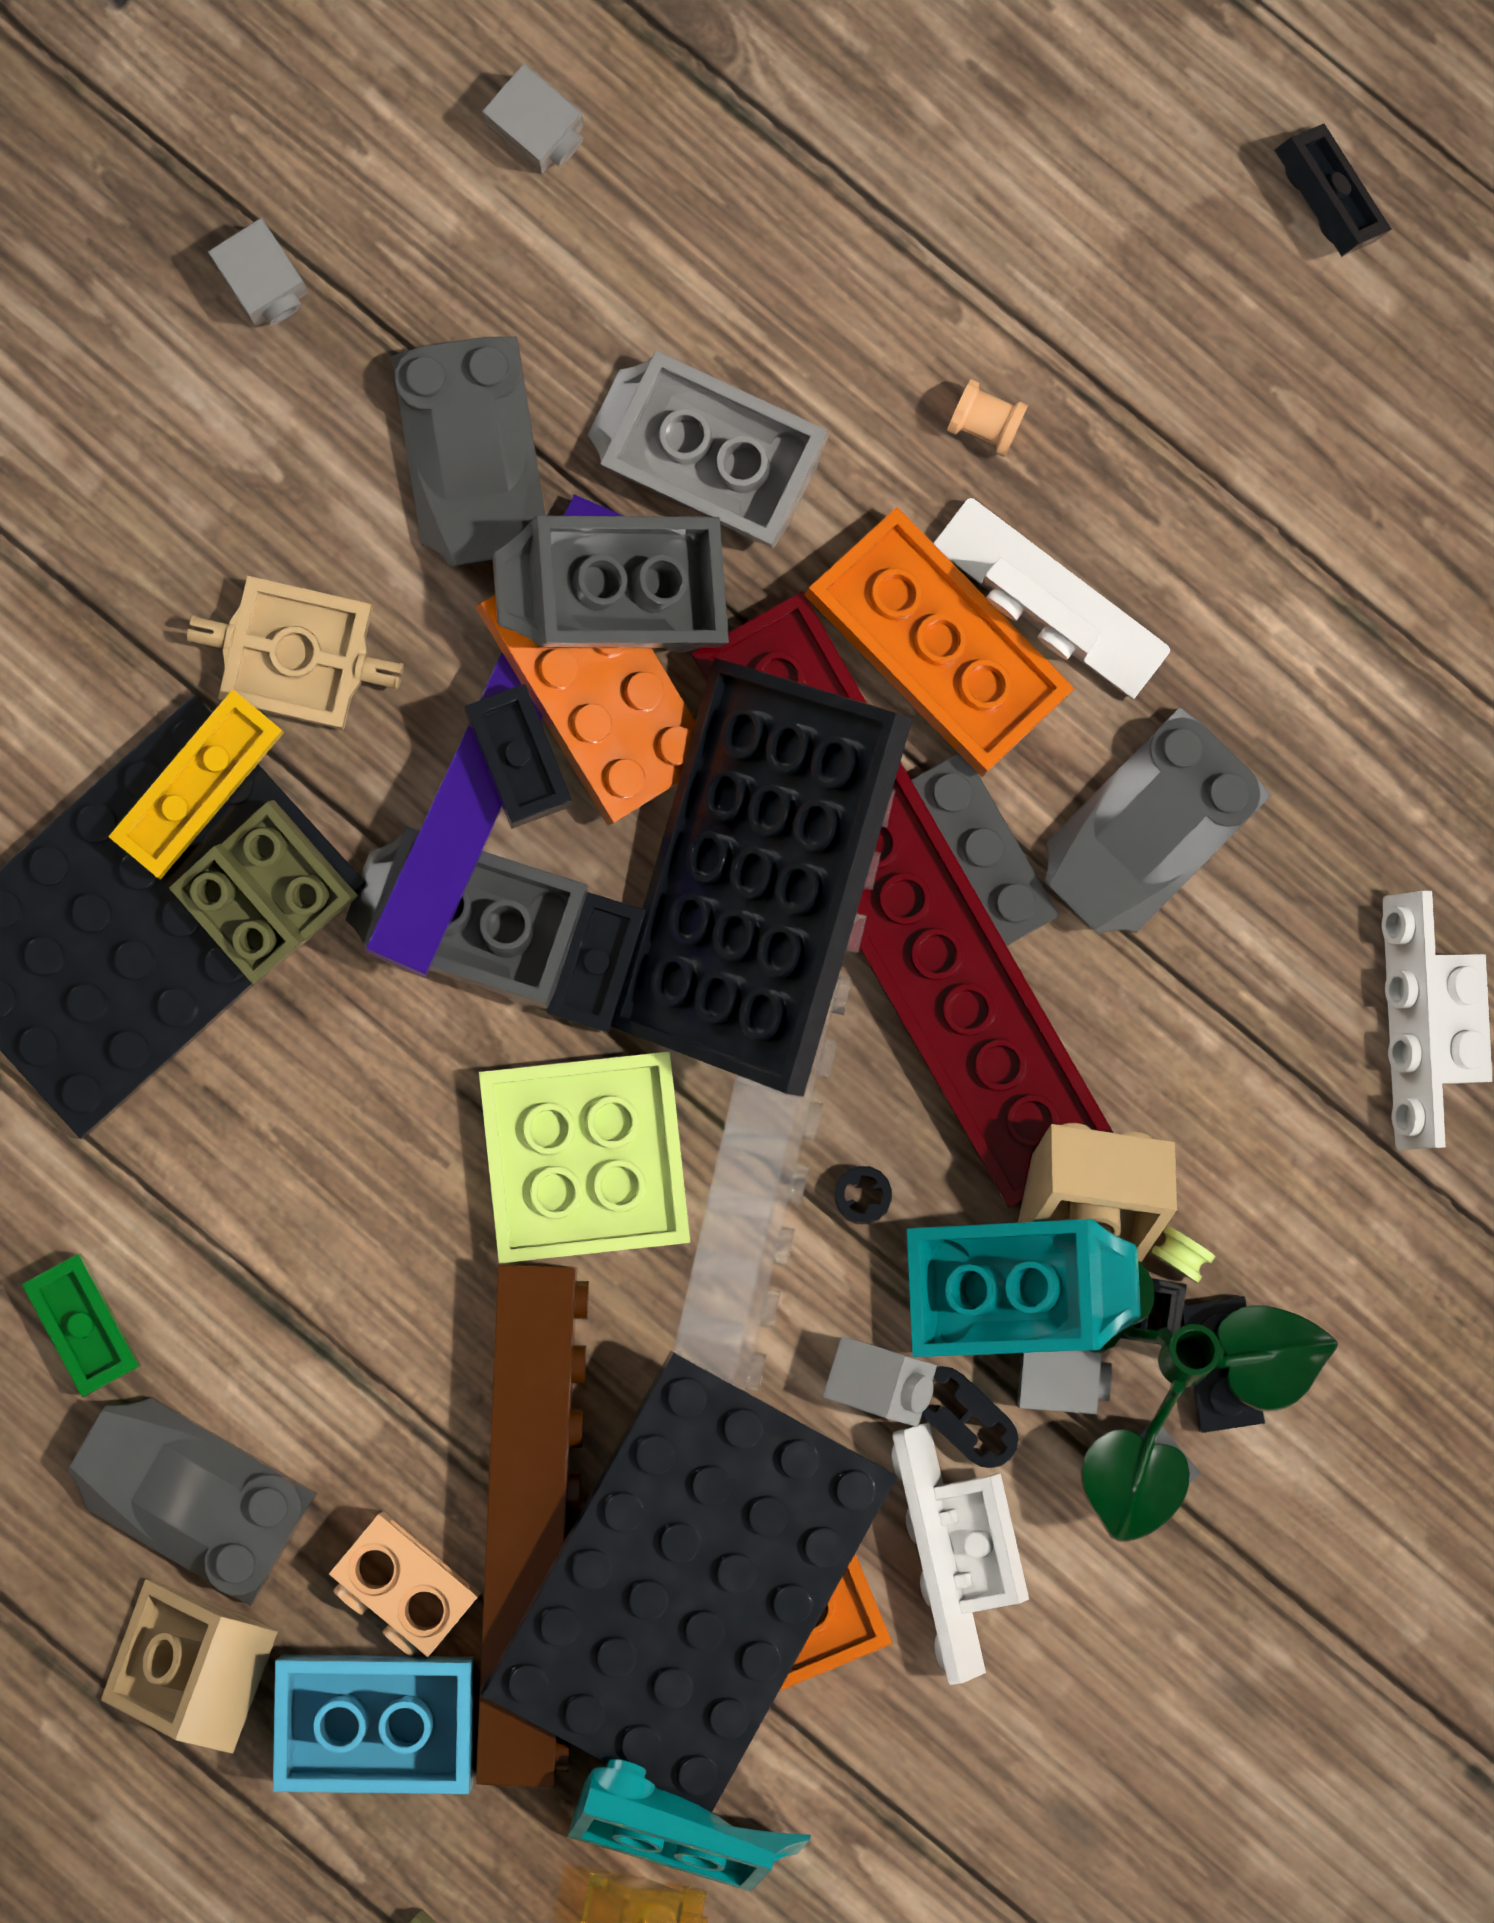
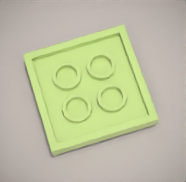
(584, 1157)

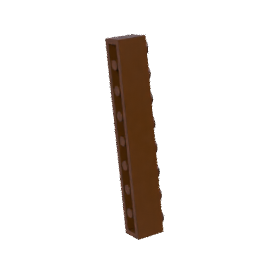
(528, 1492)

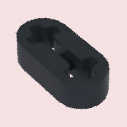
(983, 1409)

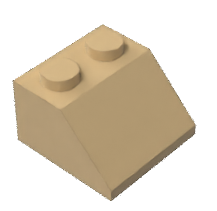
(1106, 1177)
(189, 1667)

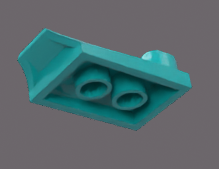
(1019, 1287)
(636, 1819)

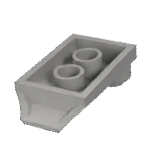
(707, 446)

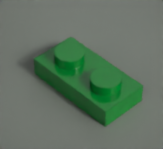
(81, 1325)

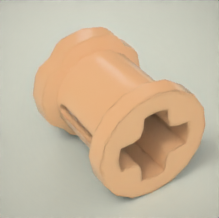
(987, 417)

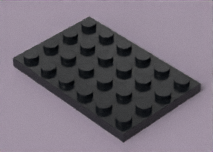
(761, 874)
(100, 954)
(689, 1583)

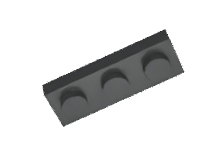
(985, 848)

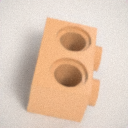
(414, 1571)

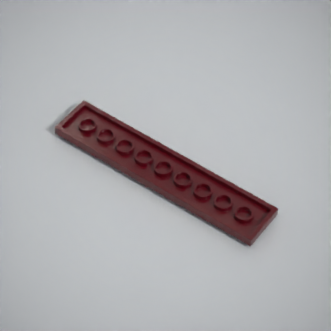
(938, 945)

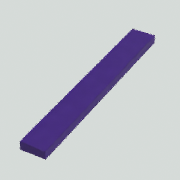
(449, 839)

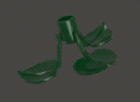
(1270, 1367)

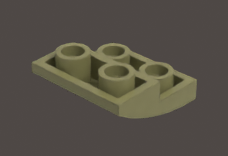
(263, 892)

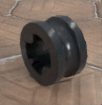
(874, 1211)

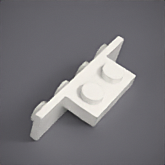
(1051, 598)
(1434, 1020)
(962, 1546)

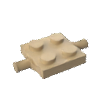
(296, 652)

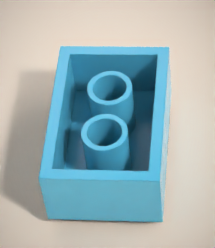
(374, 1724)

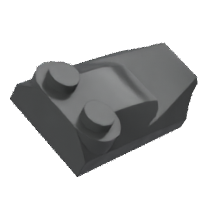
(468, 445)
(614, 582)
(1151, 826)
(505, 931)
(189, 1494)

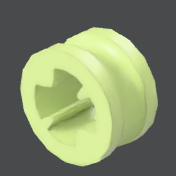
(1182, 1254)

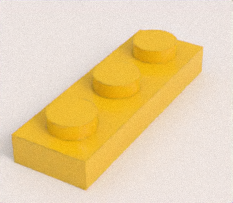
(196, 784)

